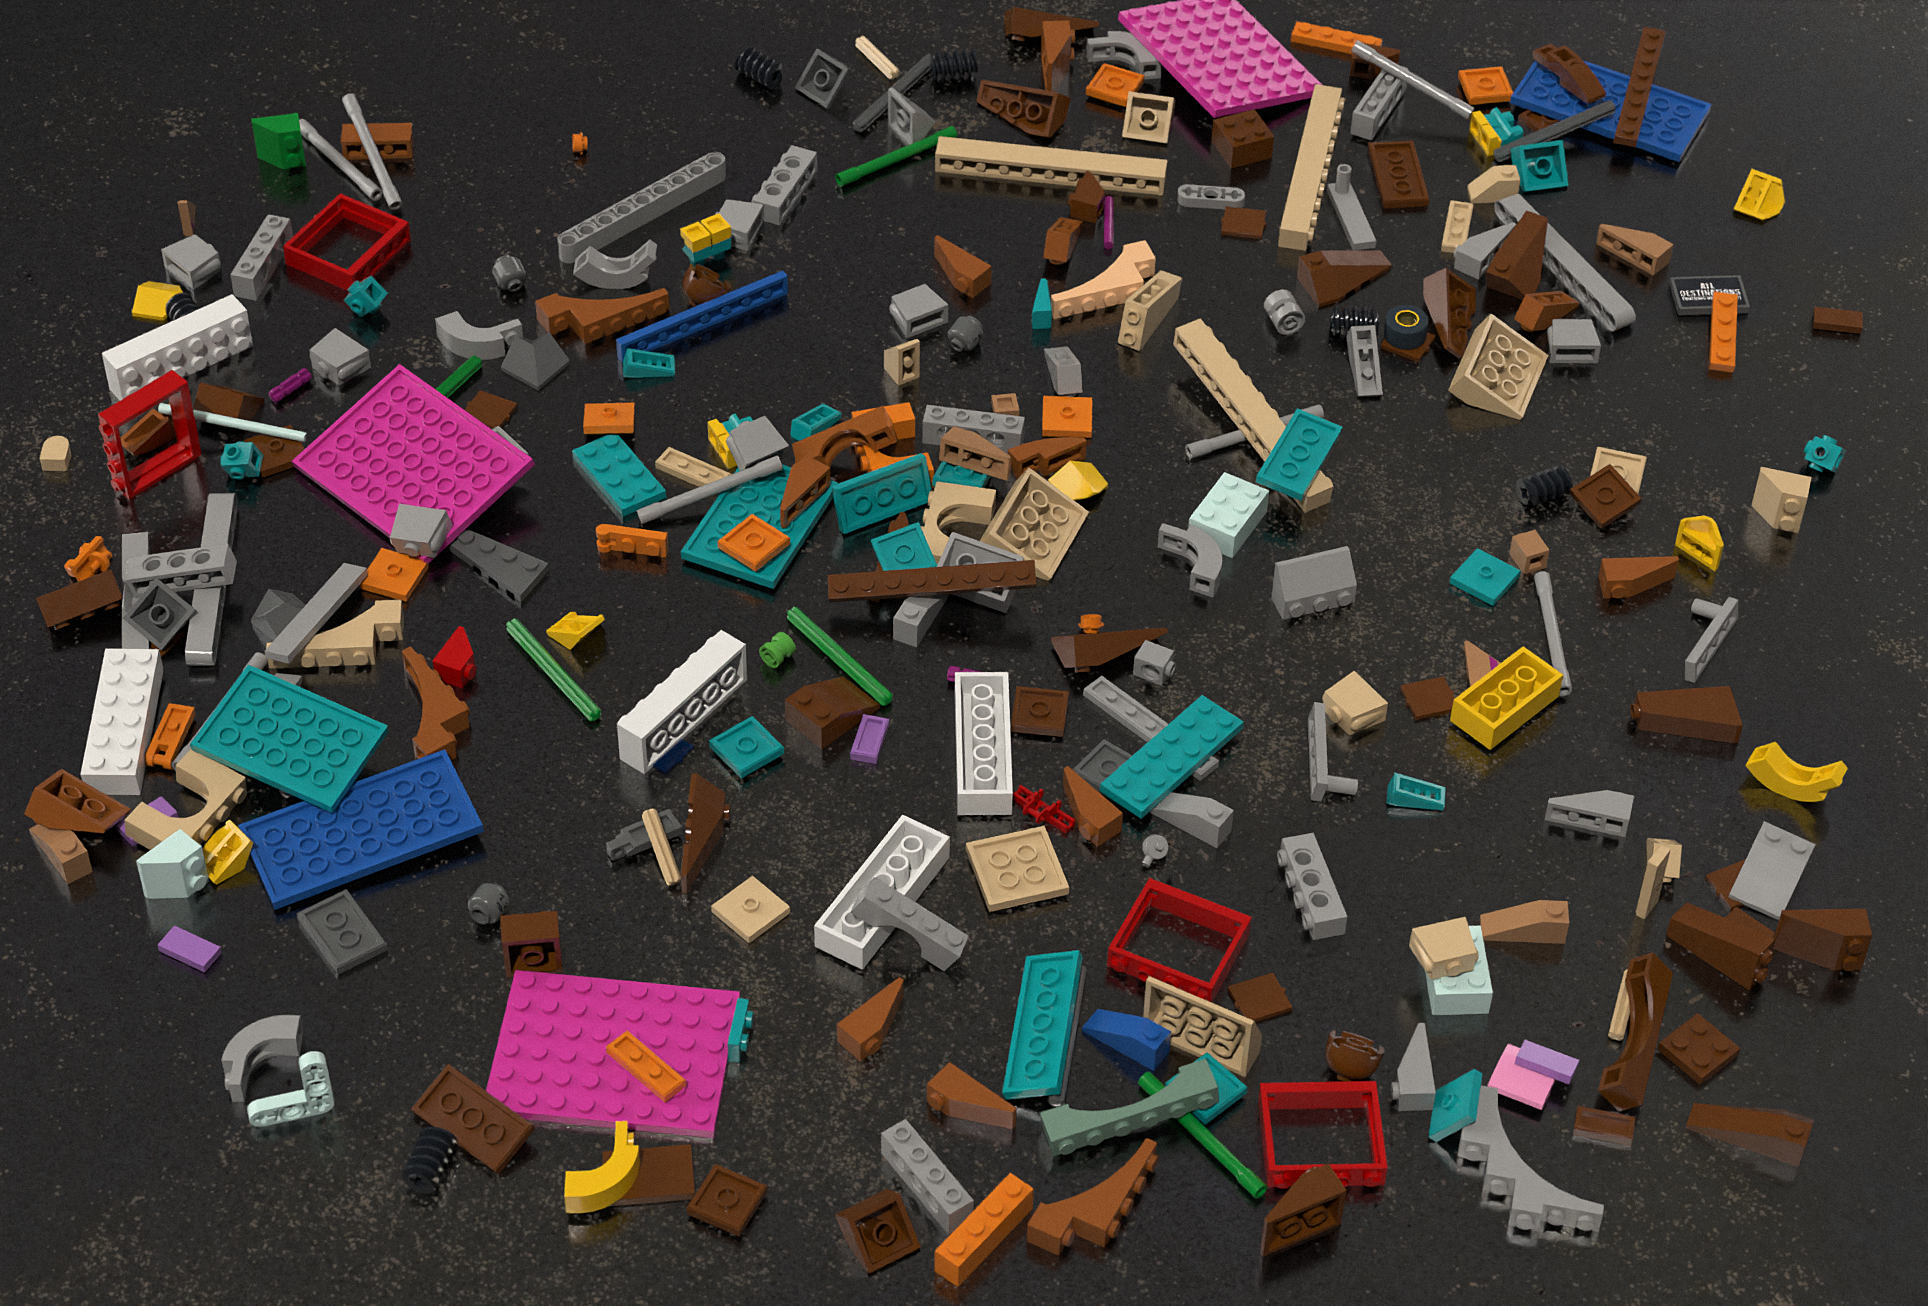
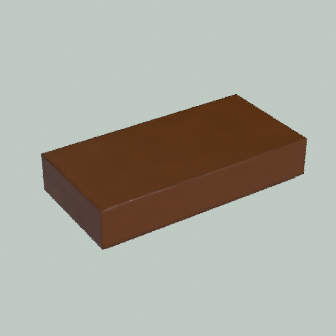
(1837, 320)
(1604, 1126)

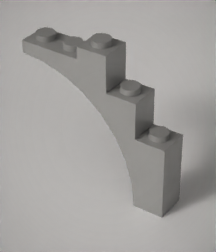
(1508, 1175)

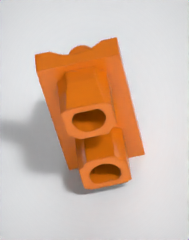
(91, 559)

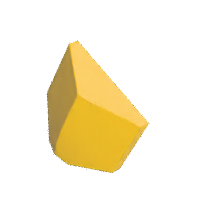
(1761, 196)
(152, 299)
(1078, 480)
(1701, 540)
(573, 628)
(226, 852)

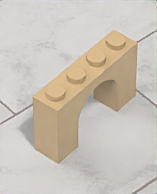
(954, 504)
(208, 778)

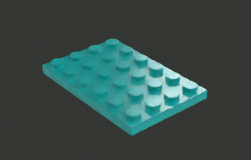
(763, 499)
(289, 738)

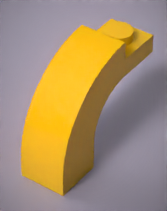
(1791, 779)
(607, 1184)

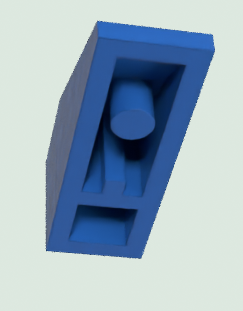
(1130, 1035)

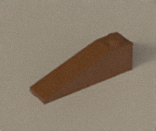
(1027, 23)
(1028, 108)
(1520, 258)
(1333, 274)
(1451, 306)
(1095, 649)
(703, 828)
(1760, 1130)

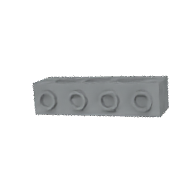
(1377, 105)
(786, 183)
(261, 257)
(998, 429)
(182, 569)
(1312, 886)
(926, 1175)

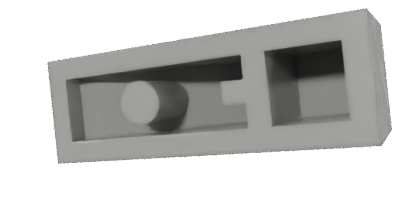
(1478, 251)
(1364, 360)
(1064, 371)
(916, 617)
(1596, 811)
(1197, 816)
(1414, 1079)

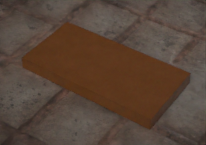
(1398, 174)
(475, 1117)

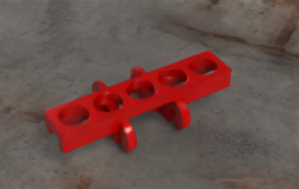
(1048, 811)

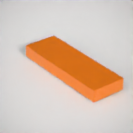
(646, 1066)

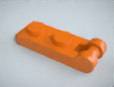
(631, 540)
(170, 735)

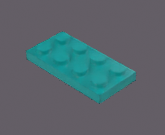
(1299, 454)
(619, 474)
(882, 493)

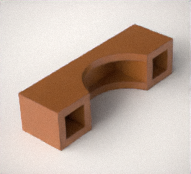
(869, 429)

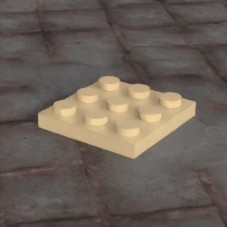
(1017, 868)

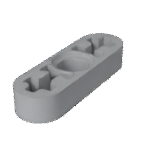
(1189, 197)

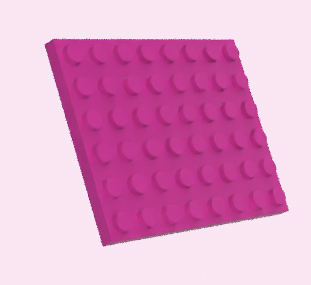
(1220, 54)
(412, 450)
(556, 1061)

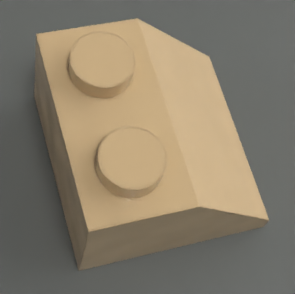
(1148, 117)
(1781, 498)

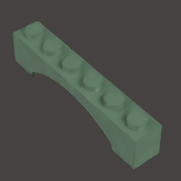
(1071, 1128)

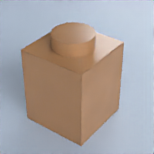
(1529, 552)

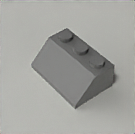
(967, 551)
(1314, 583)

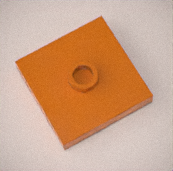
(1114, 84)
(1485, 85)
(1067, 416)
(609, 418)
(753, 542)
(394, 574)

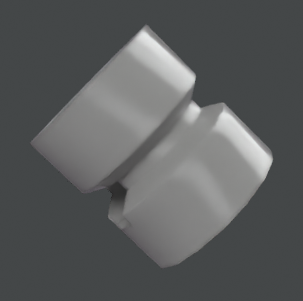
(1284, 312)

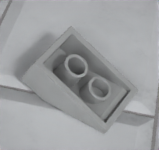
(1771, 870)

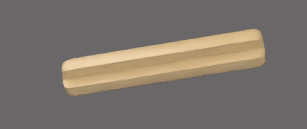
(877, 57)
(661, 847)
(1621, 1012)

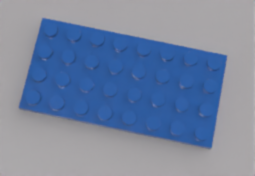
(1668, 121)
(371, 829)

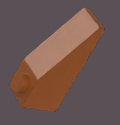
(1061, 240)
(962, 268)
(1541, 308)
(804, 485)
(1634, 575)
(1093, 813)
(868, 1025)
(968, 1099)

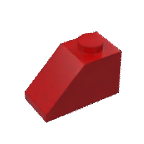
(456, 660)

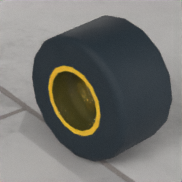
(1406, 327)

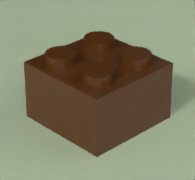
(1242, 138)
(531, 942)

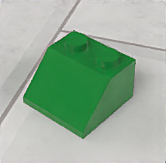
(279, 140)

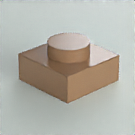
(1005, 404)

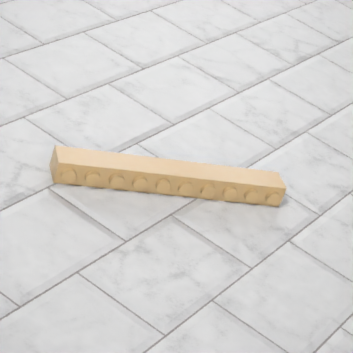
(1049, 165)
(1310, 168)
(1240, 399)

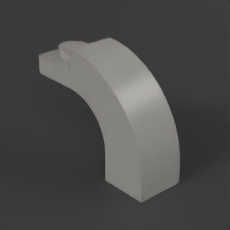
(1125, 48)
(615, 272)
(470, 340)
(1198, 548)
(256, 1042)

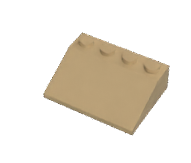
(1498, 370)
(1036, 523)
(1203, 1026)

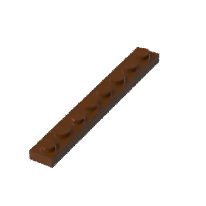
(1639, 87)
(932, 581)

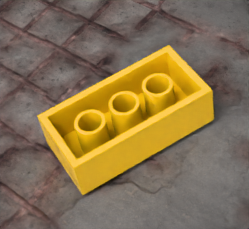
(1506, 697)

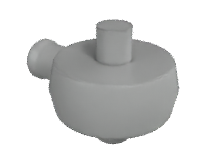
(1154, 848)

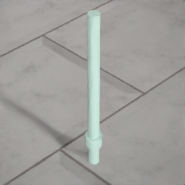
(241, 424)

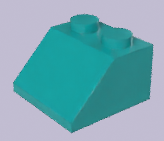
(1540, 165)

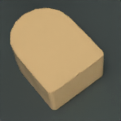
(55, 454)

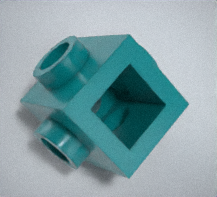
(365, 296)
(1831, 458)
(241, 460)

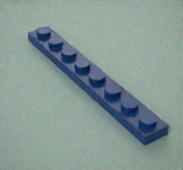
(704, 315)

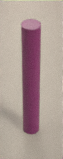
(1108, 222)

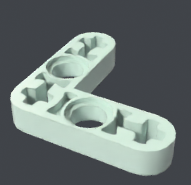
(272, 1109)

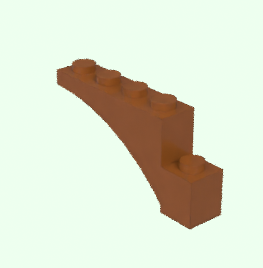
(599, 318)
(442, 711)
(1096, 1211)

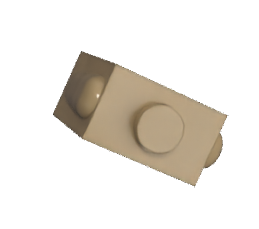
(1354, 704)
(1444, 948)

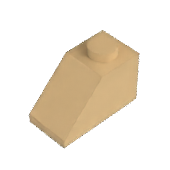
(1494, 184)
(903, 361)
(1674, 860)

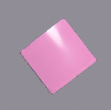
(1520, 1082)

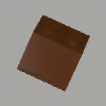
(227, 401)
(878, 1230)

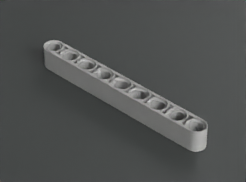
(642, 206)
(1573, 269)
(209, 601)

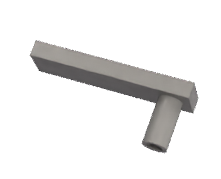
(1350, 211)
(1723, 620)
(1319, 777)

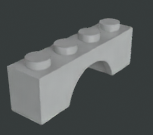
(883, 905)

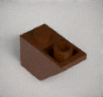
(1368, 70)
(1087, 200)

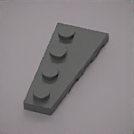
(504, 564)

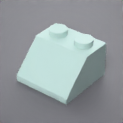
(173, 868)

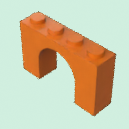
(904, 427)

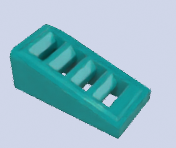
(1042, 307)
(639, 364)
(813, 423)
(1406, 791)

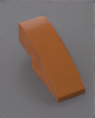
(149, 433)
(1046, 455)

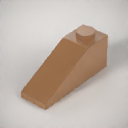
(1637, 247)
(974, 453)
(63, 851)
(1531, 922)

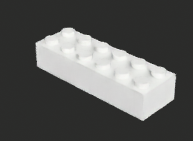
(179, 346)
(682, 701)
(122, 721)
(983, 743)
(903, 860)

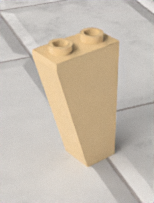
(1148, 308)

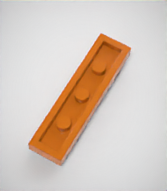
(1329, 38)
(1723, 332)

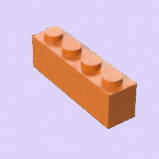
(983, 1229)

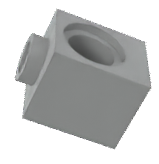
(1154, 663)

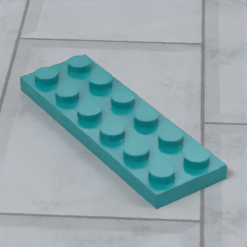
(1171, 756)
(1042, 1025)

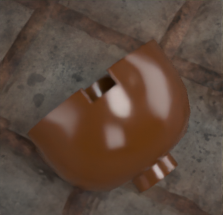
(702, 285)
(1352, 1056)

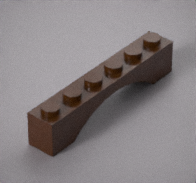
(1648, 990)

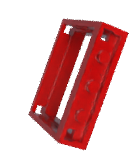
(395, 237)
(169, 460)
(1192, 909)
(1323, 1096)

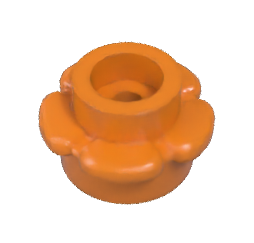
(579, 143)
(1091, 623)

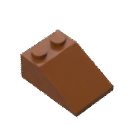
(1056, 52)
(73, 805)

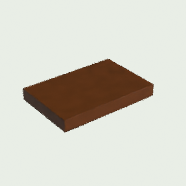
(662, 1176)

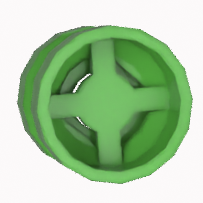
(775, 651)

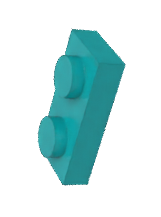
(738, 1039)

